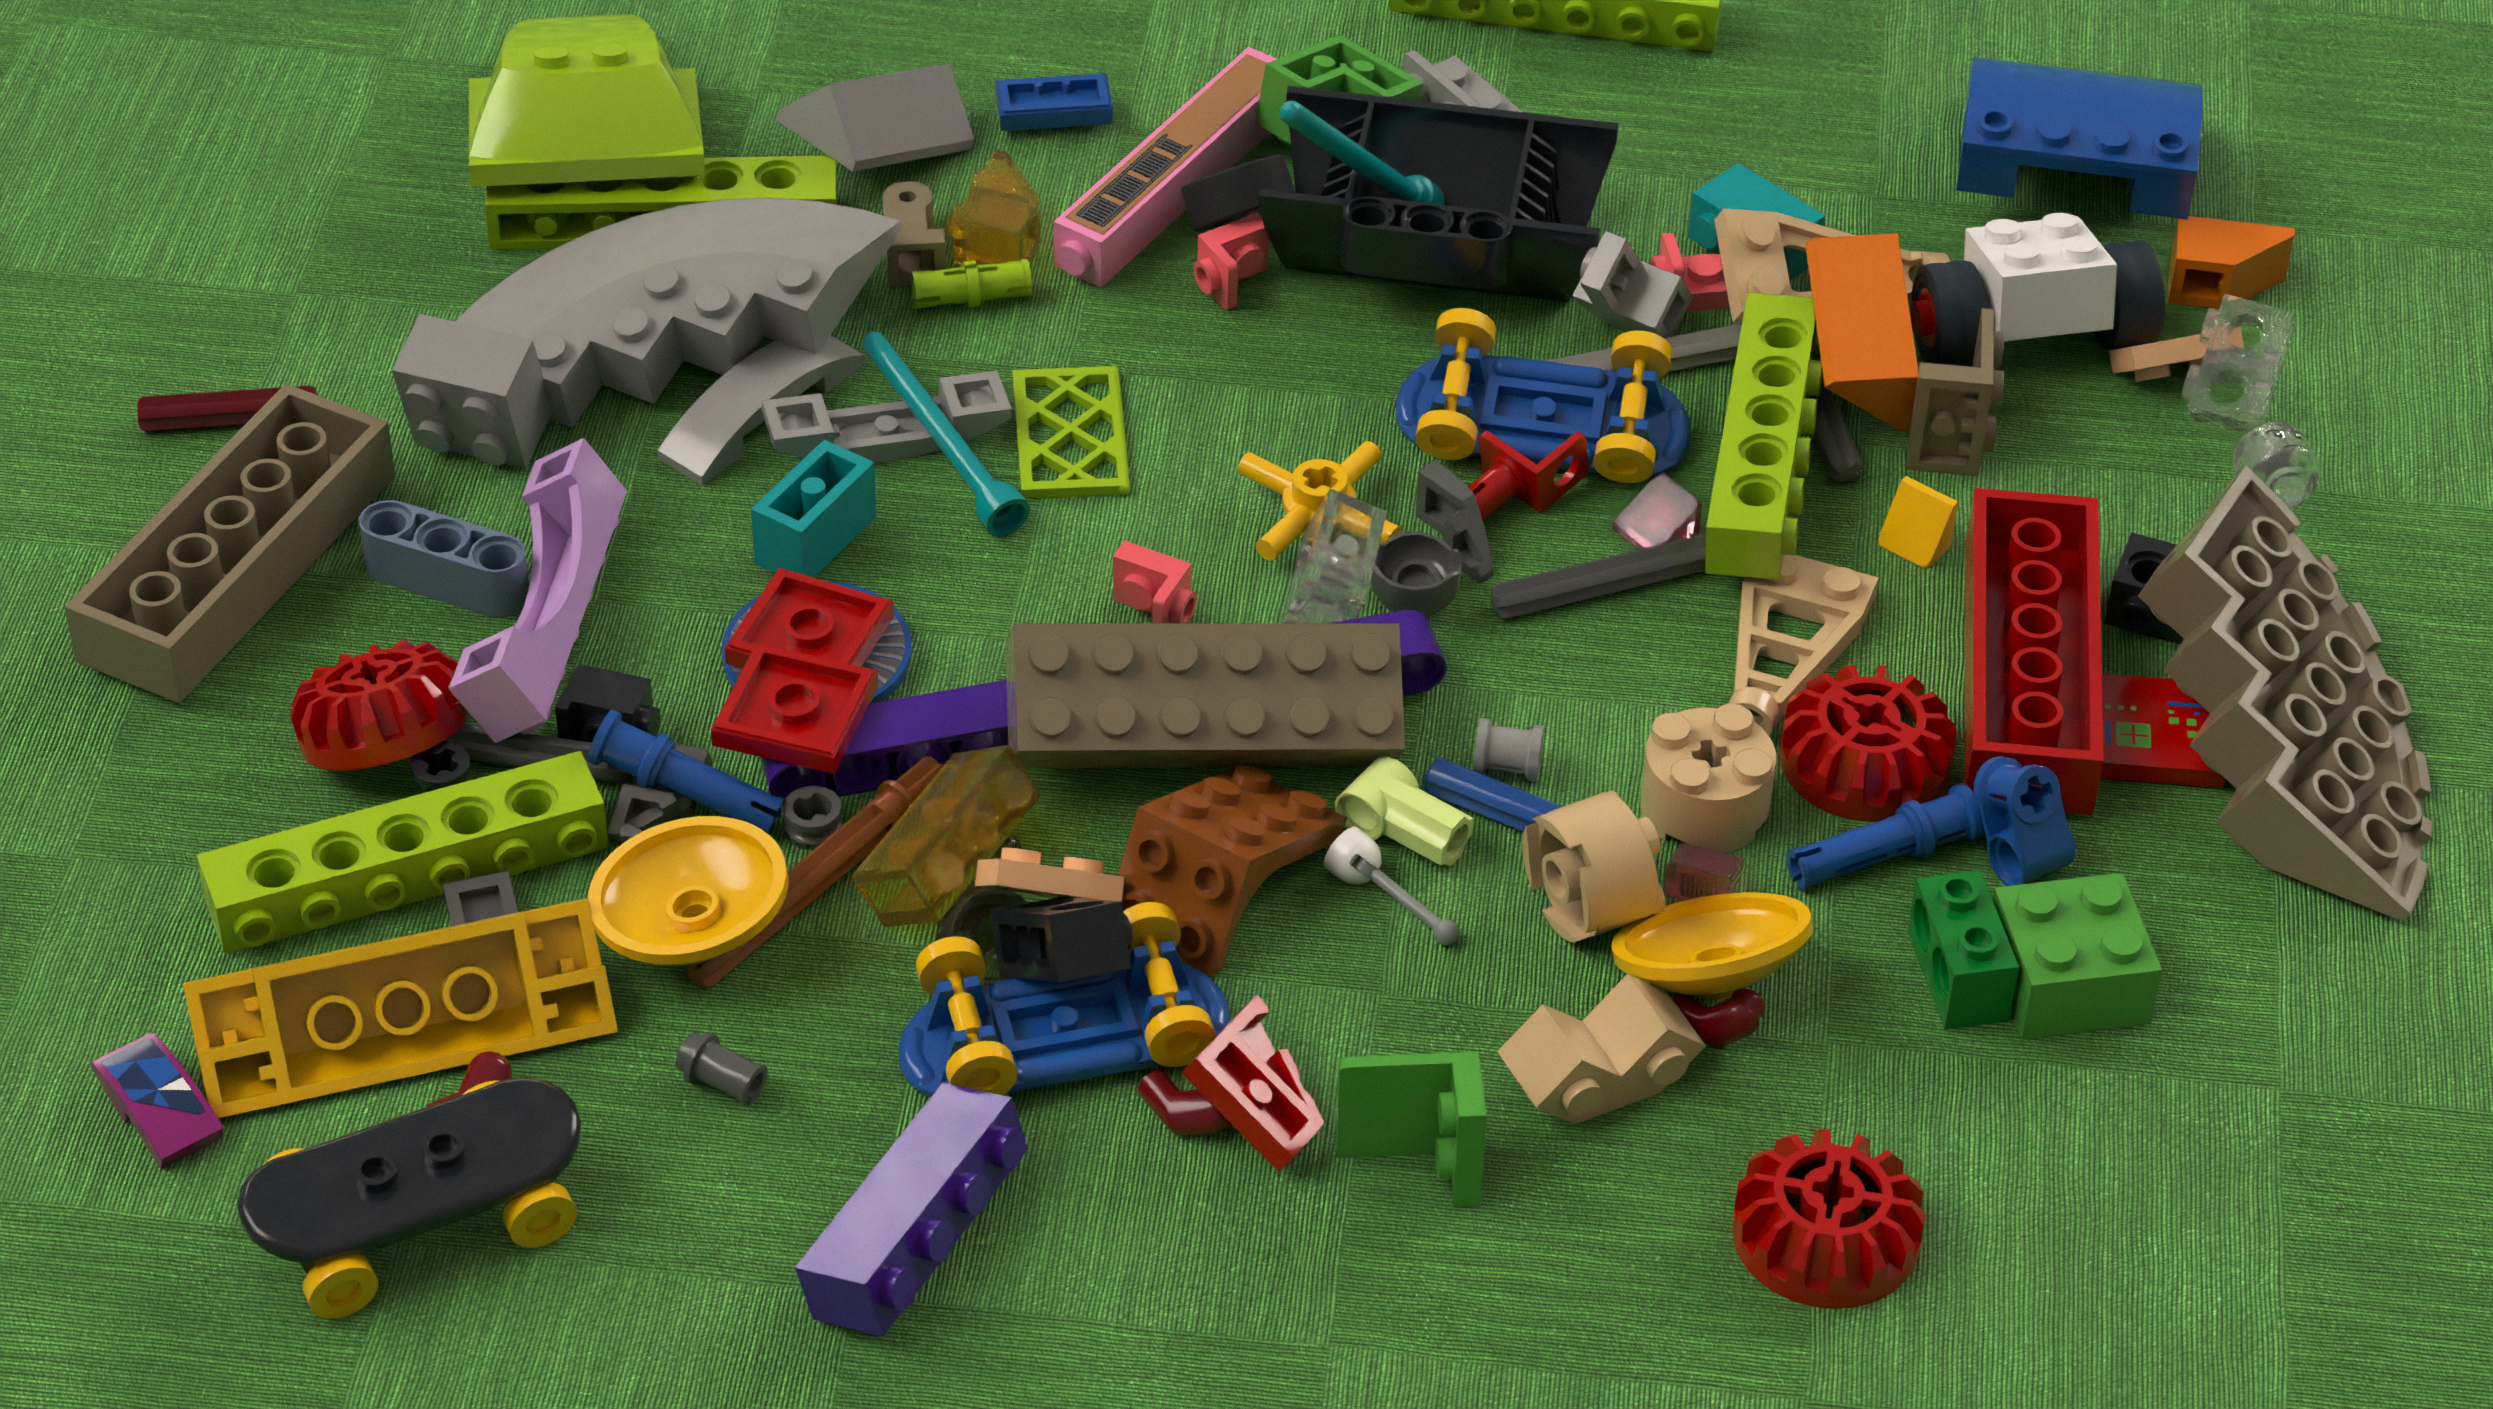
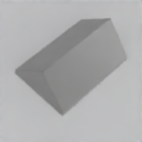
(883, 118)

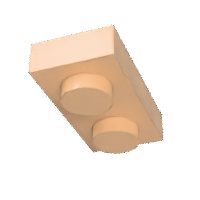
(2153, 359)
(1022, 873)

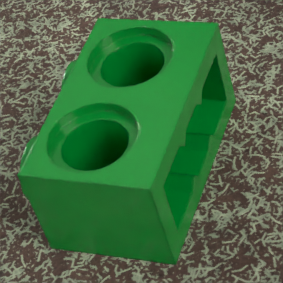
(1962, 949)

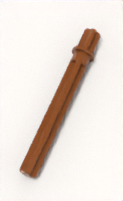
(829, 862)

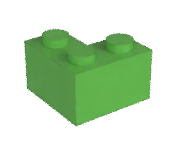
(1333, 66)

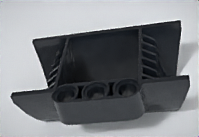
(1510, 186)

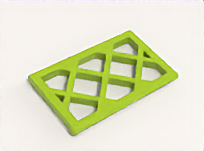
(1074, 478)

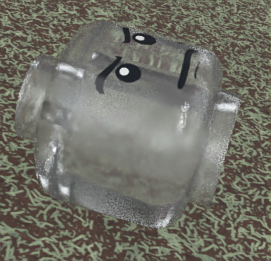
(2281, 459)

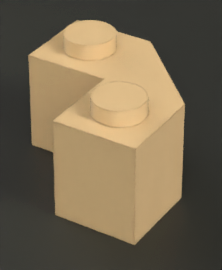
(1608, 1060)

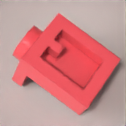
(1229, 256)
(1700, 273)
(1153, 583)

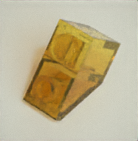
(997, 217)

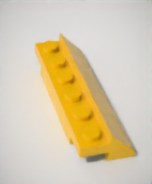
(399, 1007)

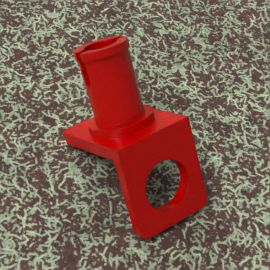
(1512, 474)

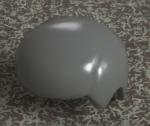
(1416, 573)

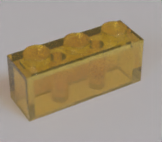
(943, 834)

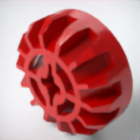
(377, 707)
(1853, 752)
(1820, 1258)

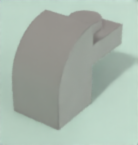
(1630, 291)

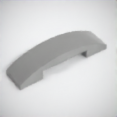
(714, 426)
(886, 430)

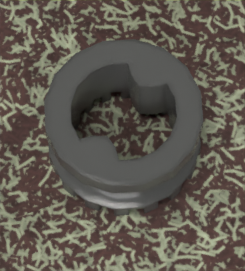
(805, 803)

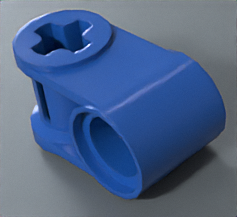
(2029, 828)

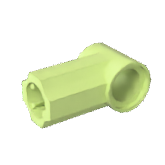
(1390, 803)

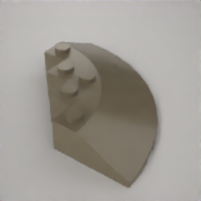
(2294, 703)

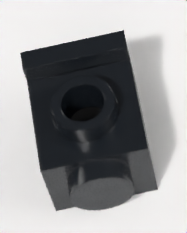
(597, 691)

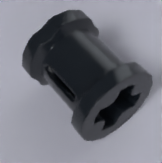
(434, 766)

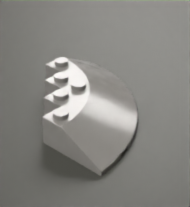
(686, 288)

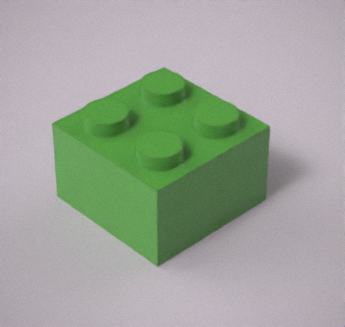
(2078, 956)

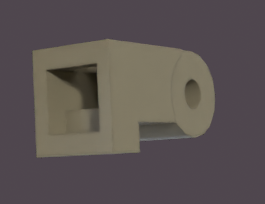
(918, 243)

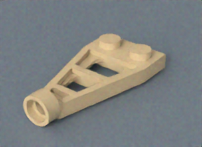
(1755, 257)
(1809, 592)

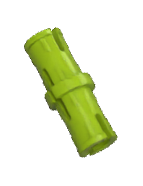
(971, 284)

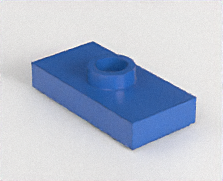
(1053, 102)

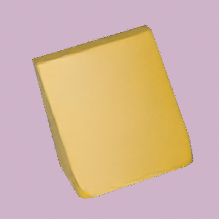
(1919, 523)

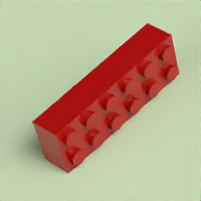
(2034, 639)

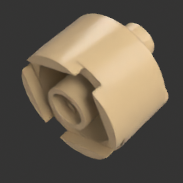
(1708, 777)
(1593, 866)

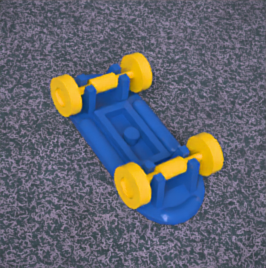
(1627, 415)
(1063, 1032)

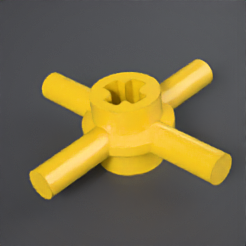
(1305, 491)

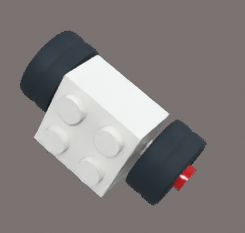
(2040, 283)

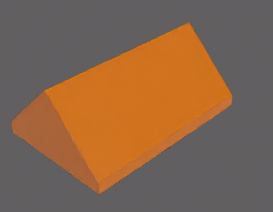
(1865, 323)

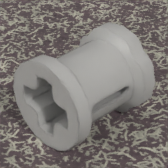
(1508, 749)

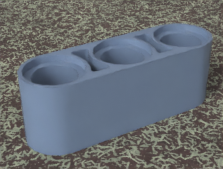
(444, 558)

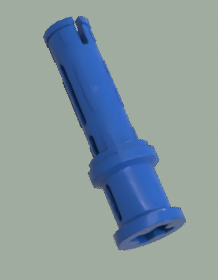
(657, 762)
(1911, 831)

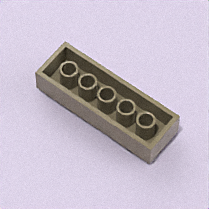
(230, 543)
(1204, 694)

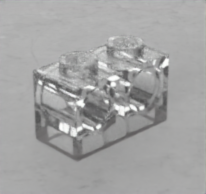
(2254, 367)

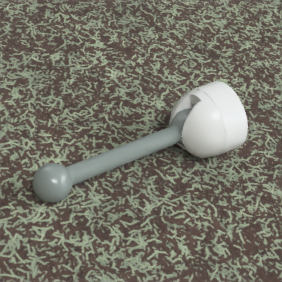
(1357, 860)

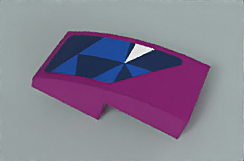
(158, 1098)

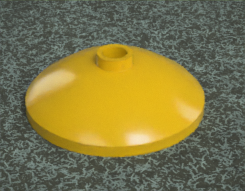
(688, 890)
(1714, 942)

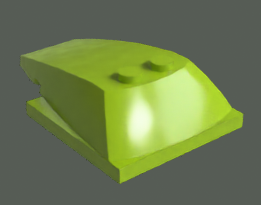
(583, 106)

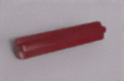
(203, 408)

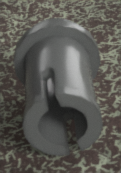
(707, 1061)

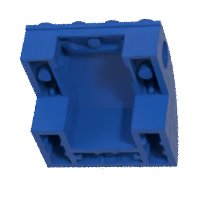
(2081, 125)

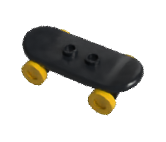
(413, 1177)

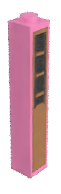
(1144, 189)

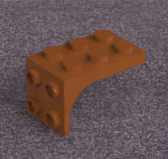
(1214, 848)

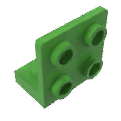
(1416, 1109)

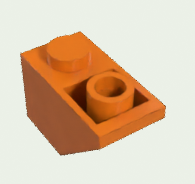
(2226, 258)

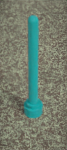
(1409, 188)
(997, 503)

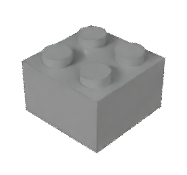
(472, 391)

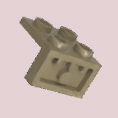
(1953, 408)

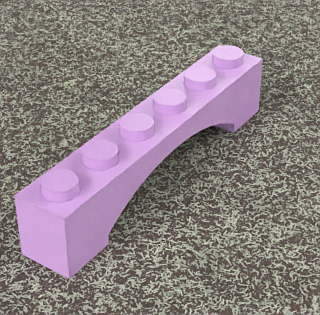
(516, 673)

